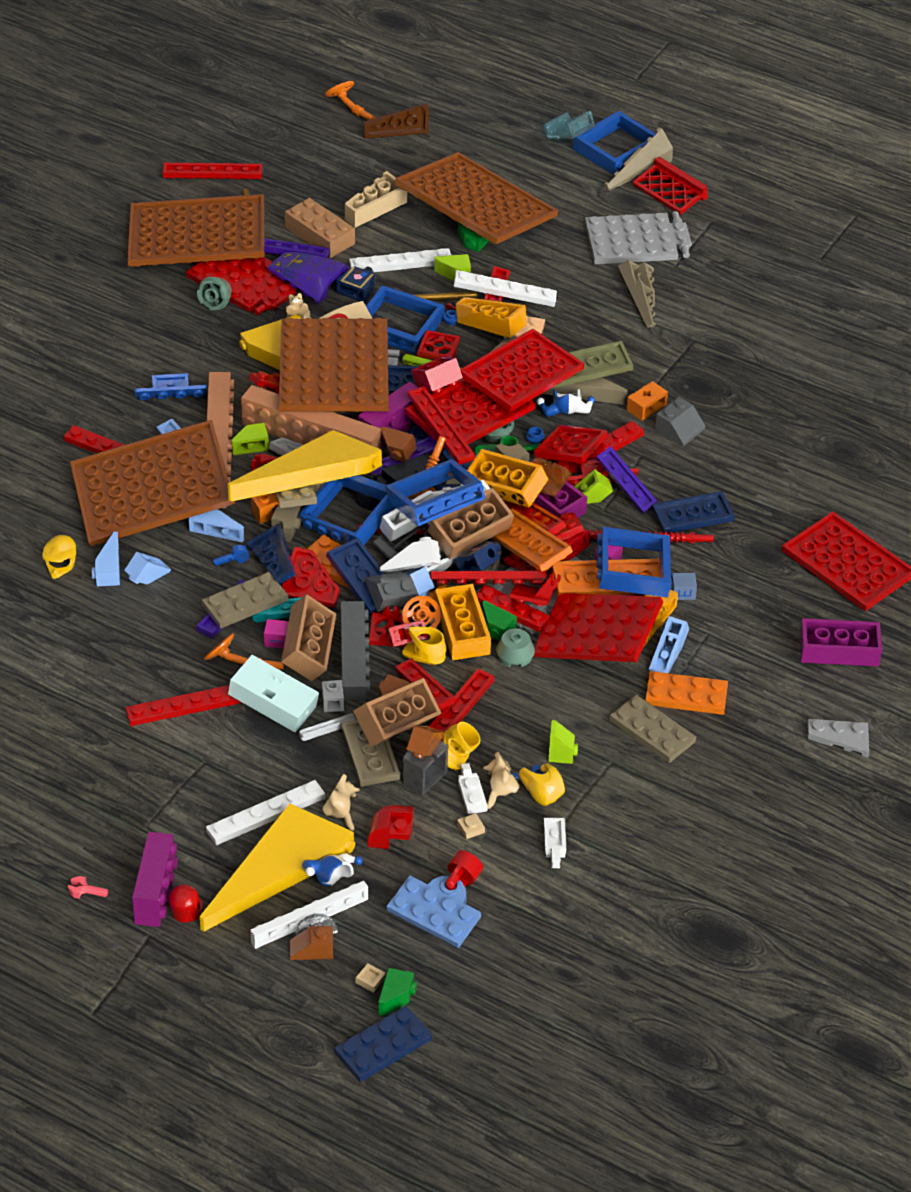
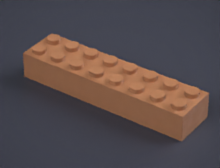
(301, 426)

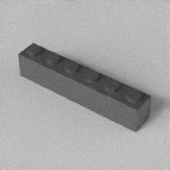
(353, 650)

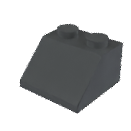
(679, 422)
(391, 590)

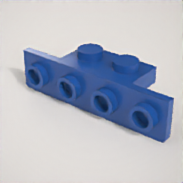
(170, 386)

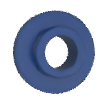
(450, 317)
(535, 435)

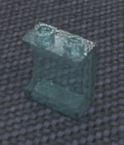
(565, 128)

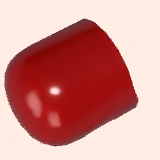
(184, 903)

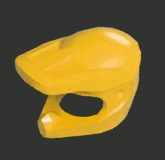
(57, 550)
(428, 651)
(461, 741)
(543, 787)

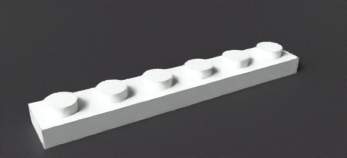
(399, 261)
(505, 288)
(264, 812)
(328, 906)

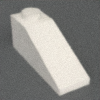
(414, 556)

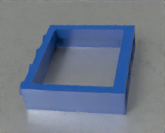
(584, 143)
(401, 339)
(325, 495)
(439, 505)
(633, 582)

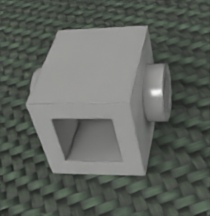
(332, 692)

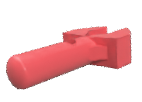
(83, 888)

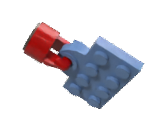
(441, 903)

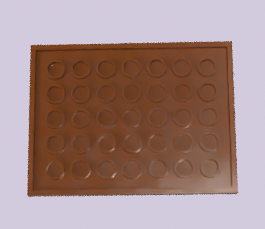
(476, 197)
(196, 230)
(334, 365)
(151, 482)

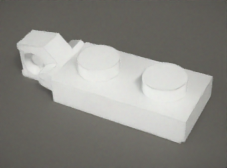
(471, 790)
(555, 840)

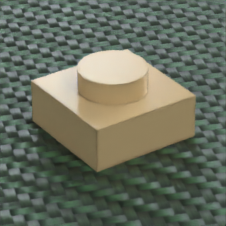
(471, 826)
(370, 977)

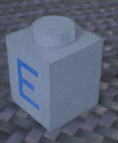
(684, 585)

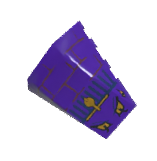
(308, 272)

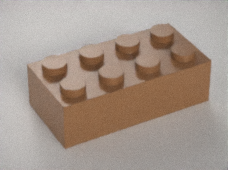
(319, 227)
(471, 524)
(308, 637)
(397, 712)

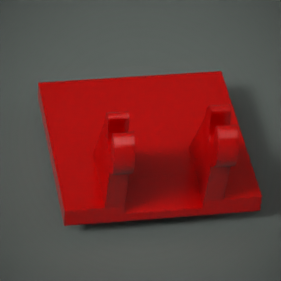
(539, 596)

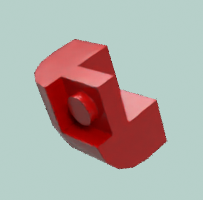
(390, 823)

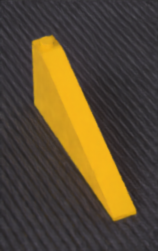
(264, 343)
(318, 461)
(277, 862)

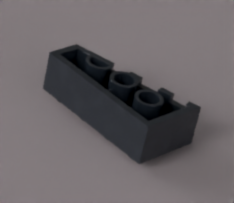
(409, 467)

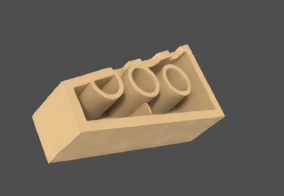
(375, 200)

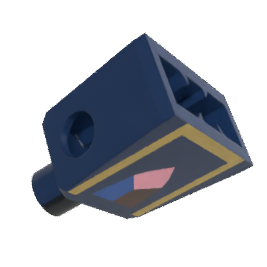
(356, 283)
(483, 554)

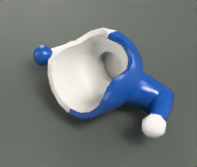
(566, 404)
(331, 867)

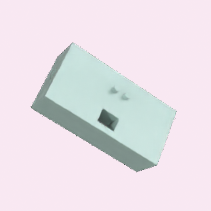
(273, 693)

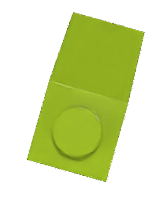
(449, 264)
(251, 439)
(595, 487)
(561, 744)

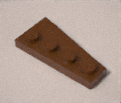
(403, 122)

